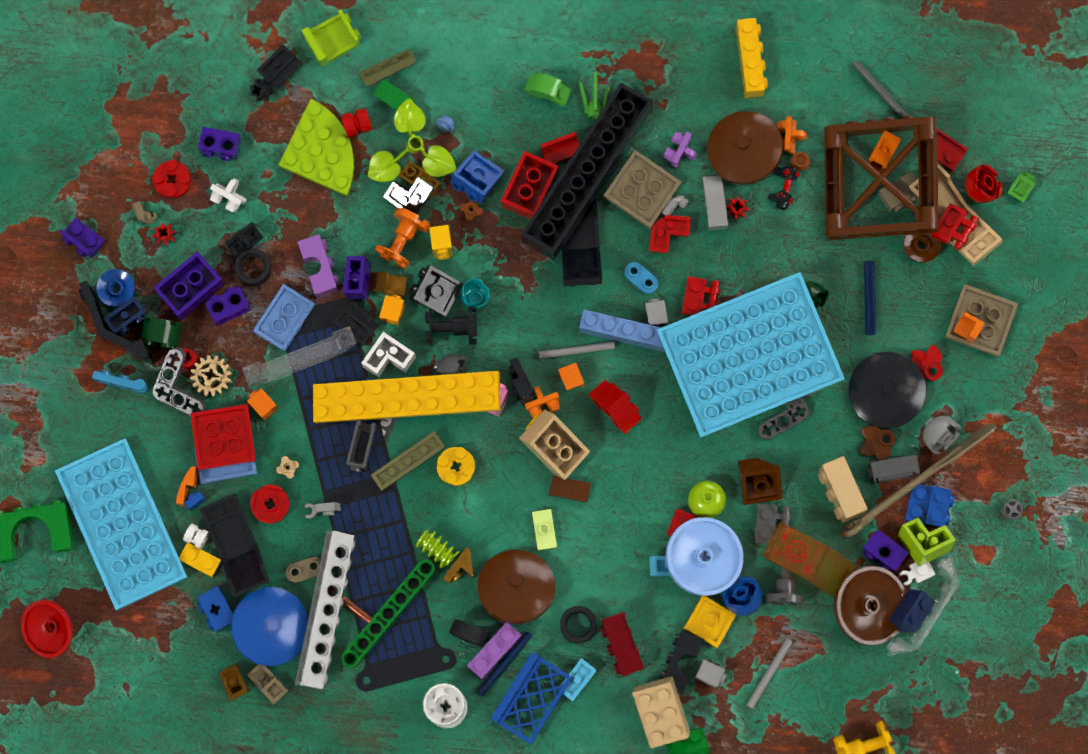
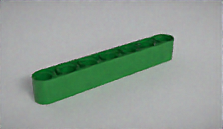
(391, 604)

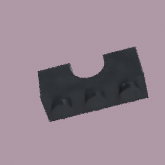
(686, 645)

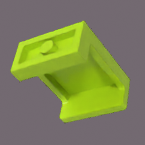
(332, 38)

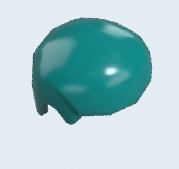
(475, 293)

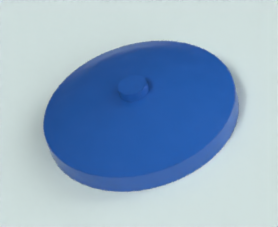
(269, 626)

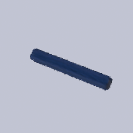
(870, 299)

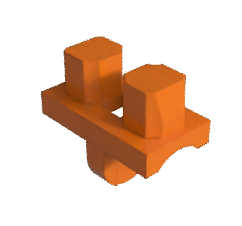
(791, 134)
(551, 401)

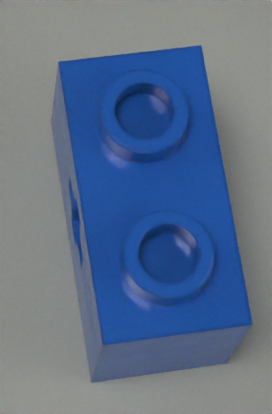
(216, 598)

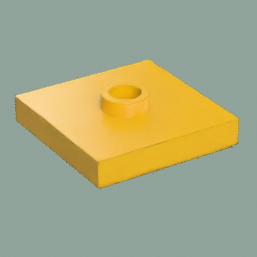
(710, 621)

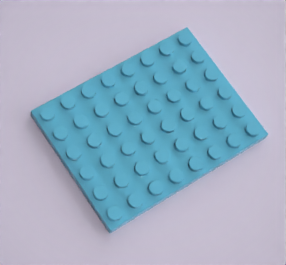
(750, 354)

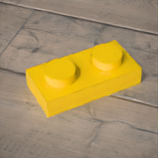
(200, 560)

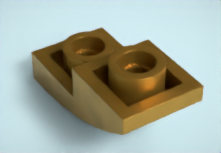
(412, 171)

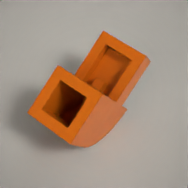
(884, 151)

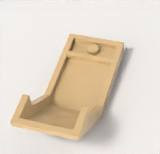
(983, 239)

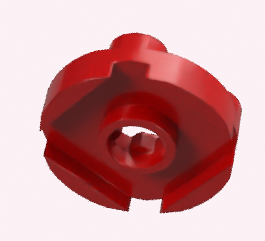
(168, 169)
(276, 513)

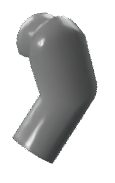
(673, 203)

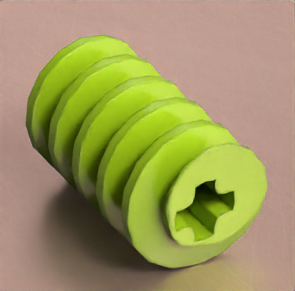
(436, 549)

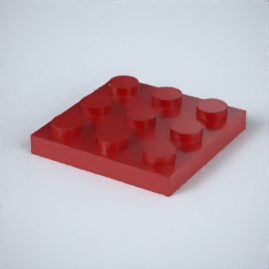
(223, 437)

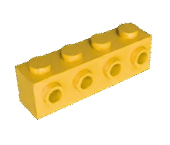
(750, 58)

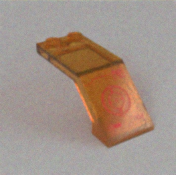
(807, 558)

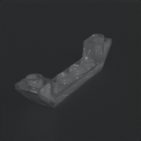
(300, 359)
(948, 571)

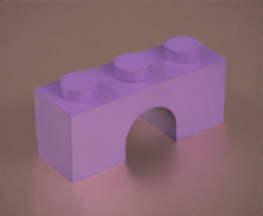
(314, 250)
(494, 651)

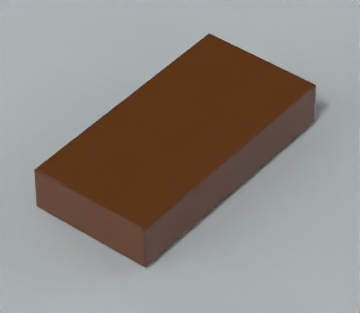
(569, 489)

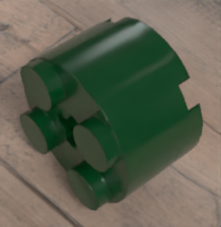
(161, 332)

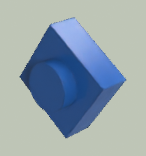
(194, 500)

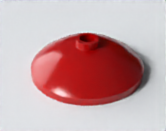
(40, 632)

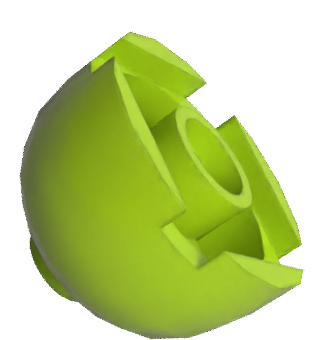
(707, 499)

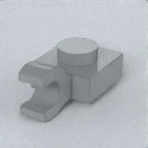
(326, 508)

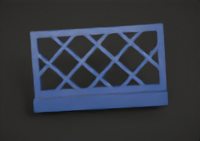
(515, 693)

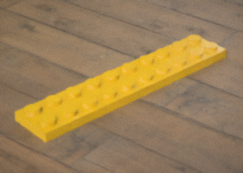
(406, 397)

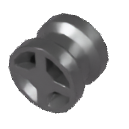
(1014, 507)

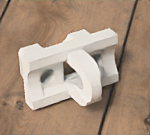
(228, 192)

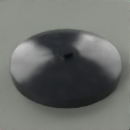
(887, 390)

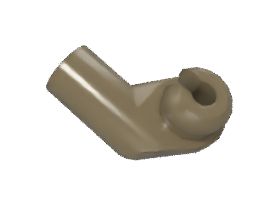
(143, 216)

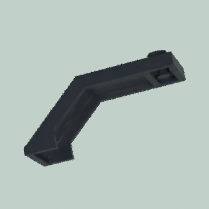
(582, 252)
(136, 349)
(235, 545)

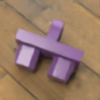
(682, 141)

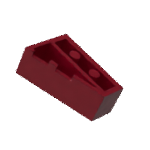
(621, 645)

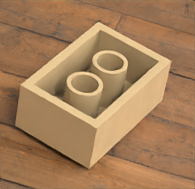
(554, 444)
(842, 490)
(661, 712)

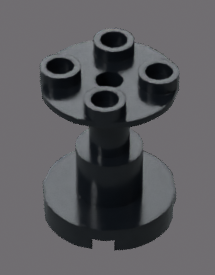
(459, 326)

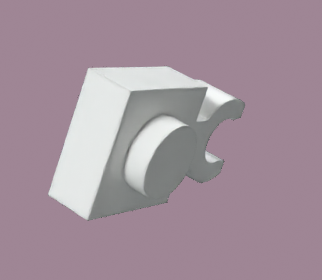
(918, 573)

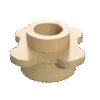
(293, 465)

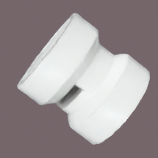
(196, 536)

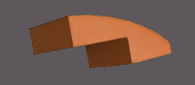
(189, 481)

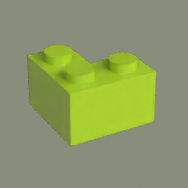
(925, 545)

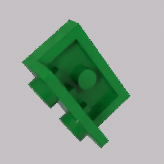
(694, 744)

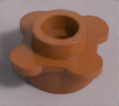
(471, 214)

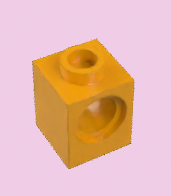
(392, 309)

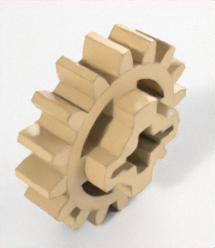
(209, 384)

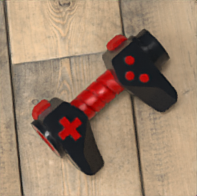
(783, 197)

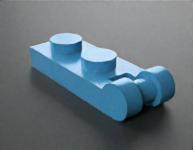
(121, 381)

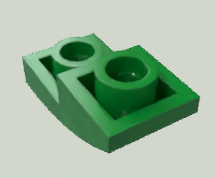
(391, 94)

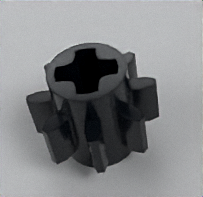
(261, 89)

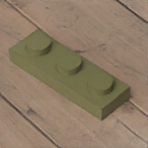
(387, 67)

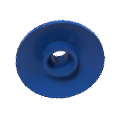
(109, 281)

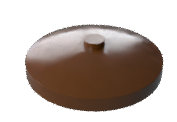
(745, 148)
(516, 587)
(866, 603)

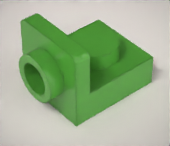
(1022, 186)

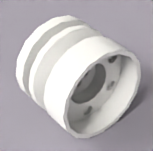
(438, 697)

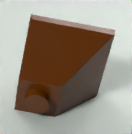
(759, 481)

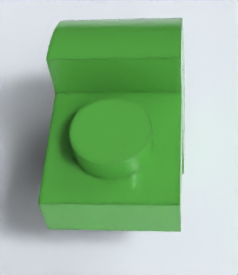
(547, 87)

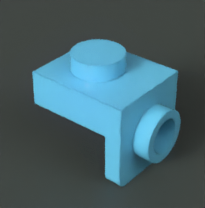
(658, 566)

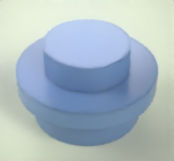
(445, 124)

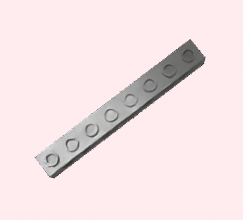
(316, 618)

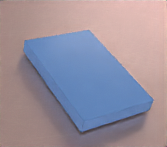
(284, 317)
(226, 473)

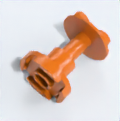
(405, 231)

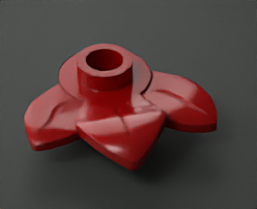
(926, 361)

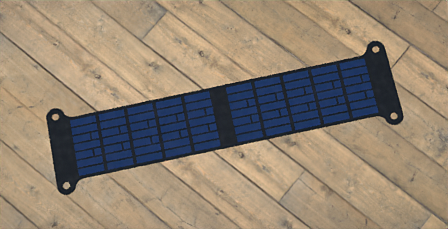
(375, 518)

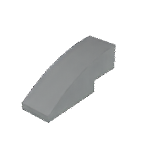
(715, 203)

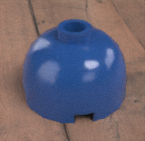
(743, 596)

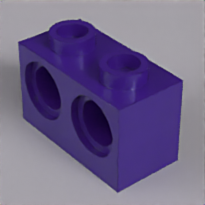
(221, 139)
(230, 310)

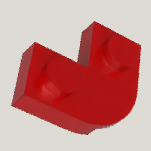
(666, 227)

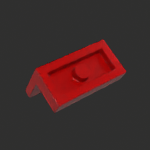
(560, 148)

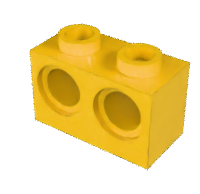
(441, 242)

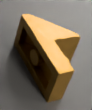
(387, 284)
(463, 563)
(233, 682)

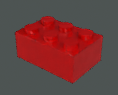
(529, 185)

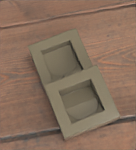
(267, 683)

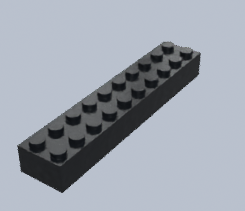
(587, 171)

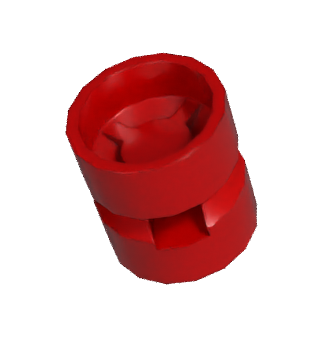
(356, 122)

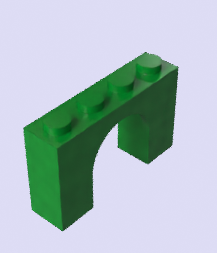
(54, 515)

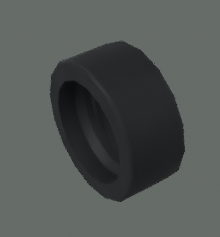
(253, 281)
(575, 610)
(468, 633)

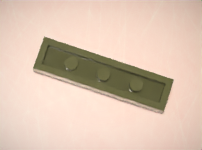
(408, 461)

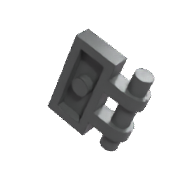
(766, 521)

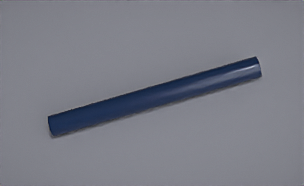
(504, 663)

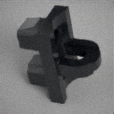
(248, 232)

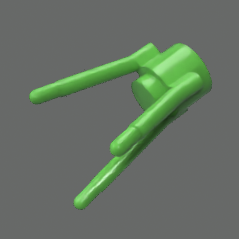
(594, 108)

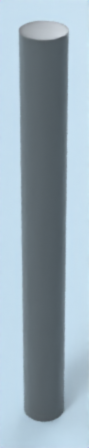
(879, 89)

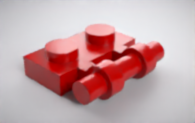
(949, 224)
(695, 293)

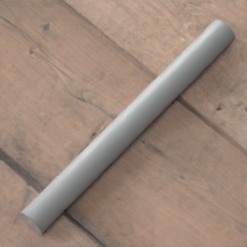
(576, 350)
(769, 673)

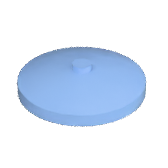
(704, 556)

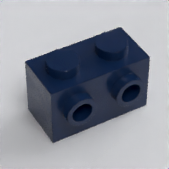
(125, 316)
(912, 611)

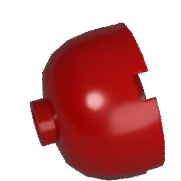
(982, 184)

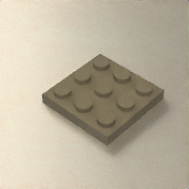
(642, 189)
(989, 308)

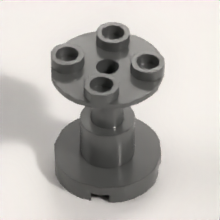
(785, 591)

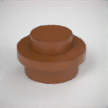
(800, 161)

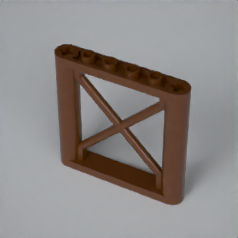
(836, 142)

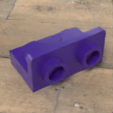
(83, 238)

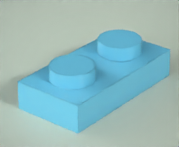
(581, 675)

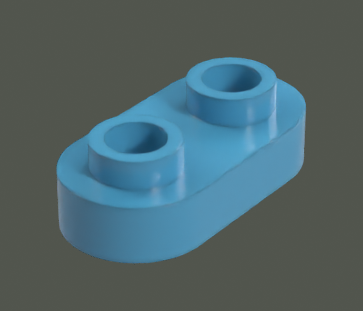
(640, 278)

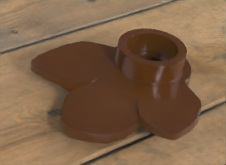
(875, 445)

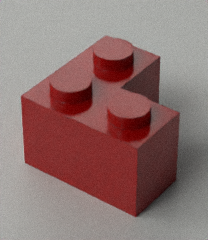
(616, 405)

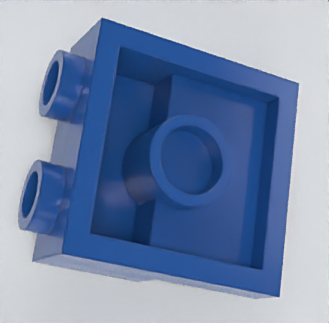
(476, 177)
(929, 505)

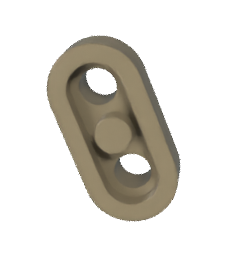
(304, 569)

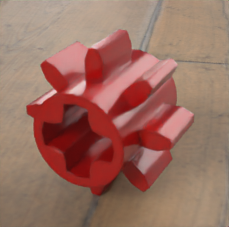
(742, 208)
(163, 239)

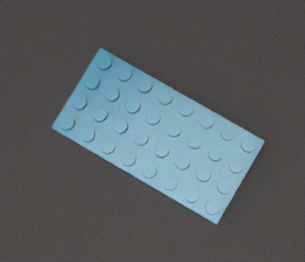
(121, 524)

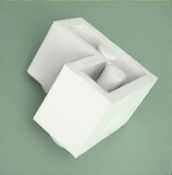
(387, 351)

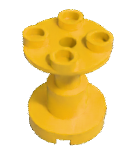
(859, 747)

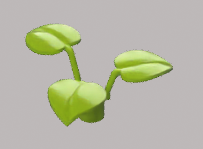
(410, 119)

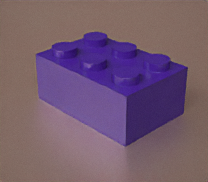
(189, 285)

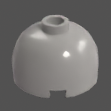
(940, 433)

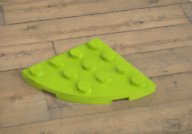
(321, 150)

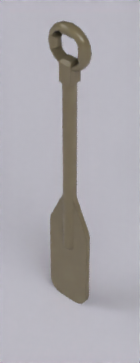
(858, 524)

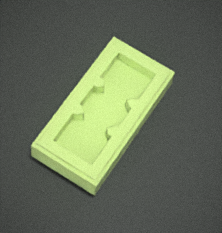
(544, 529)

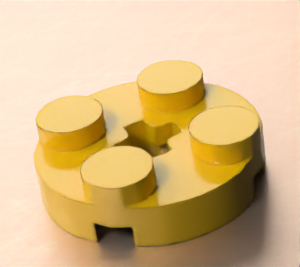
(457, 455)

